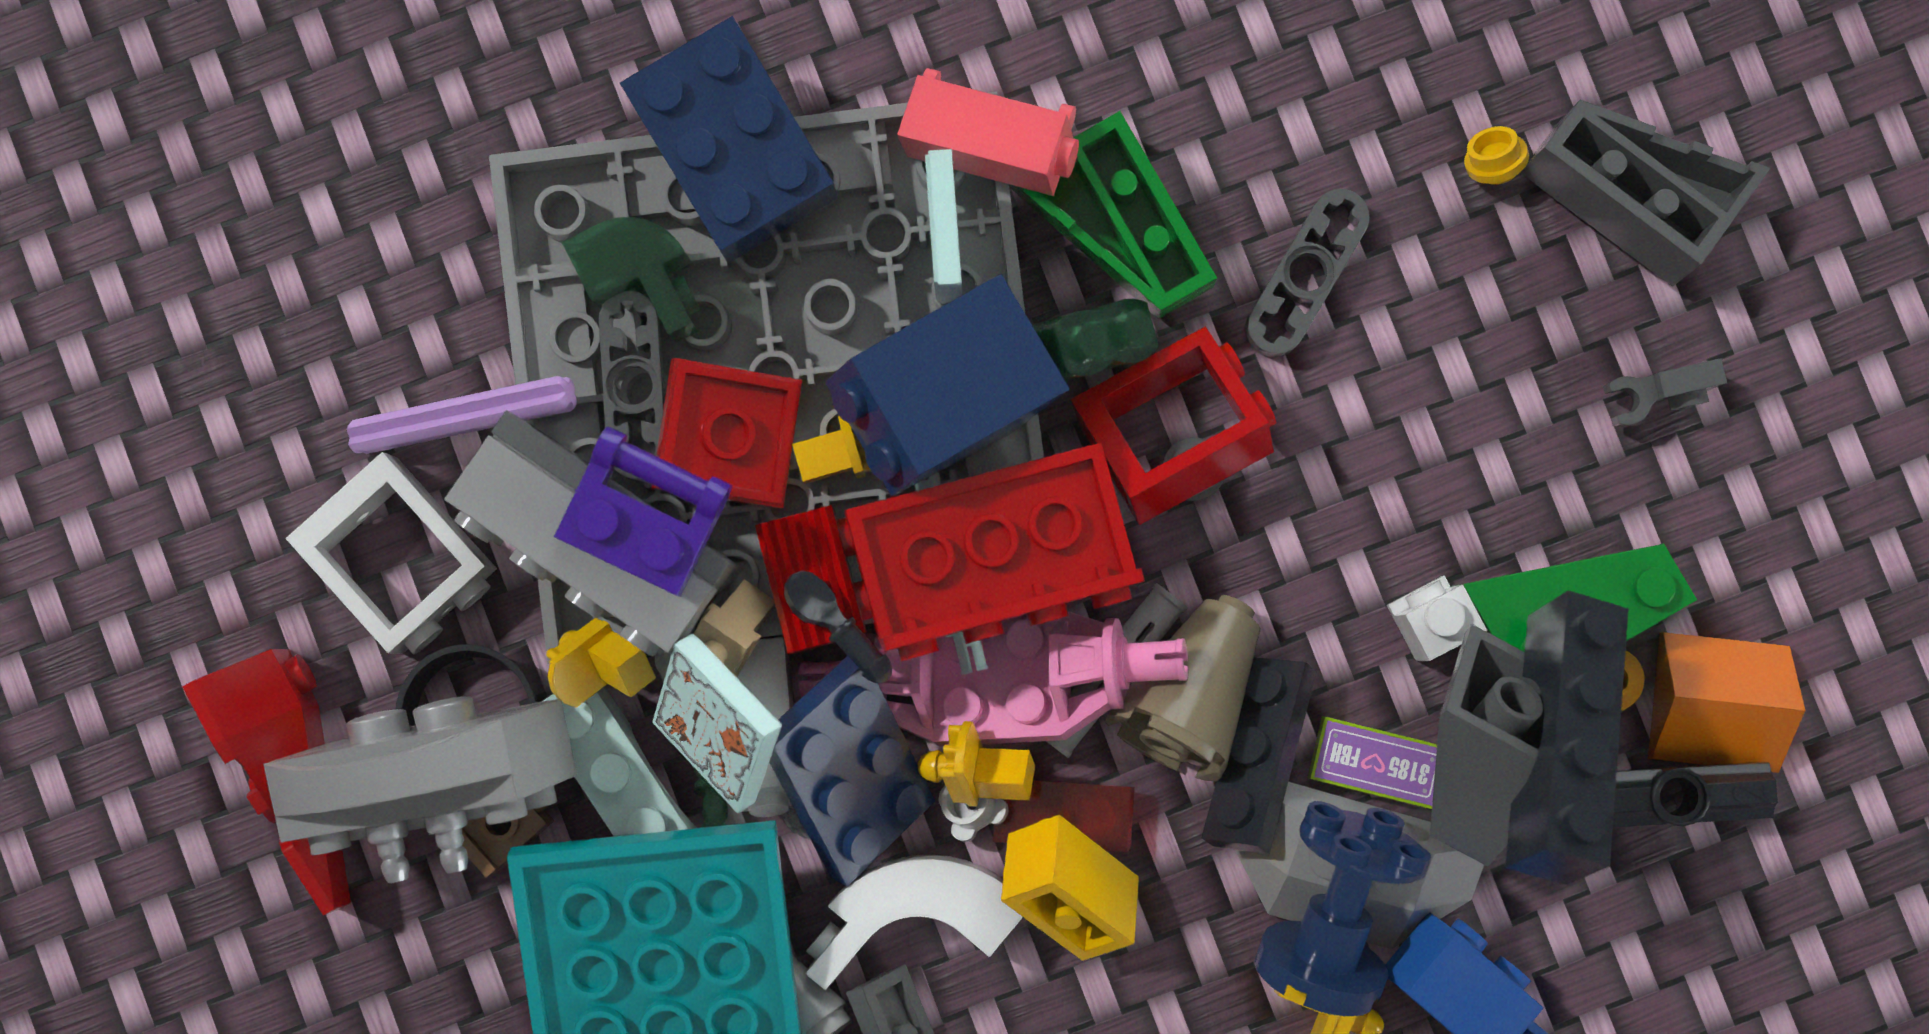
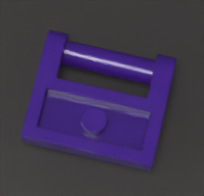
(633, 533)

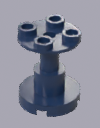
(1327, 948)

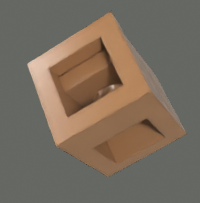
(490, 849)

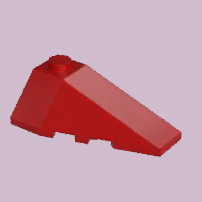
(259, 715)

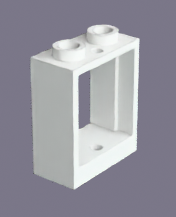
(348, 510)

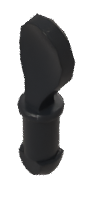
(817, 605)

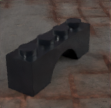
(1567, 805)

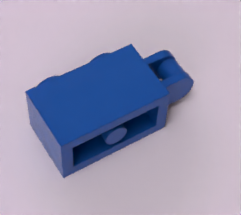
(1459, 985)

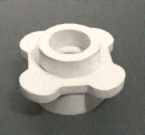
(967, 821)

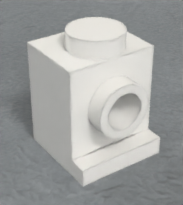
(1434, 618)

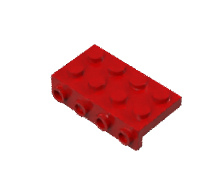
(993, 551)

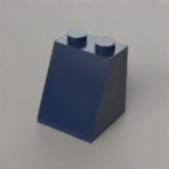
(946, 385)

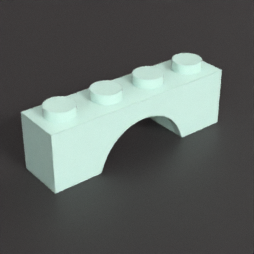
(616, 771)

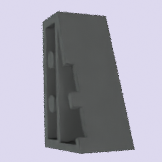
(1641, 188)

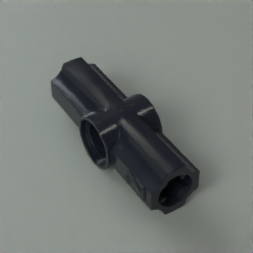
(1709, 795)

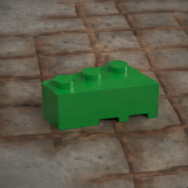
(1125, 219)
(1635, 579)

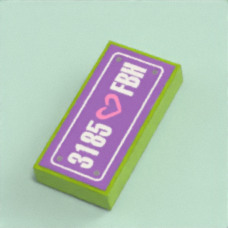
(1374, 762)

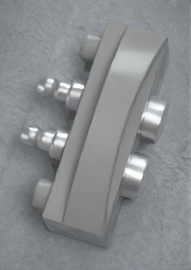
(421, 777)

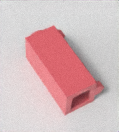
(990, 134)

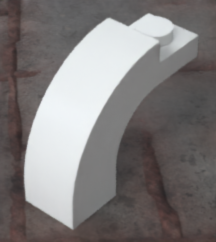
(913, 887)

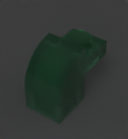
(635, 256)

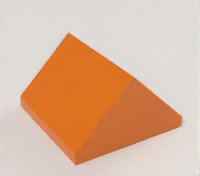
(1724, 701)

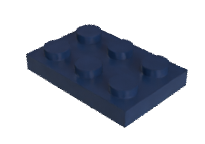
(848, 771)

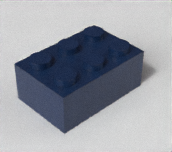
(730, 139)

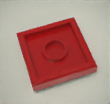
(731, 428)

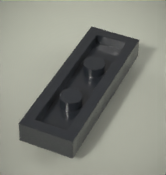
(1261, 757)

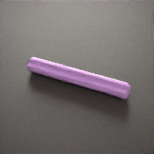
(461, 415)

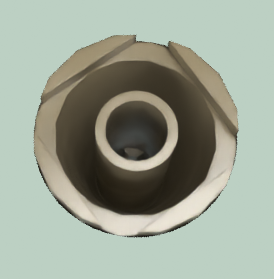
(1197, 716)

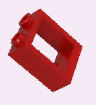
(1201, 465)

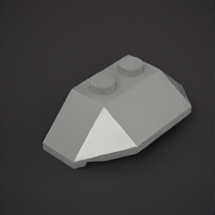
(1295, 873)

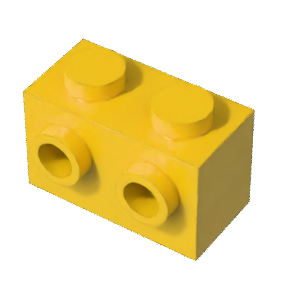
(1070, 888)

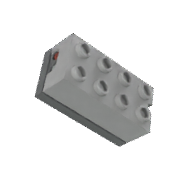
(519, 495)

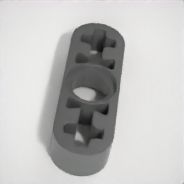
(1315, 225)
(615, 339)

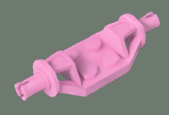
(1027, 680)

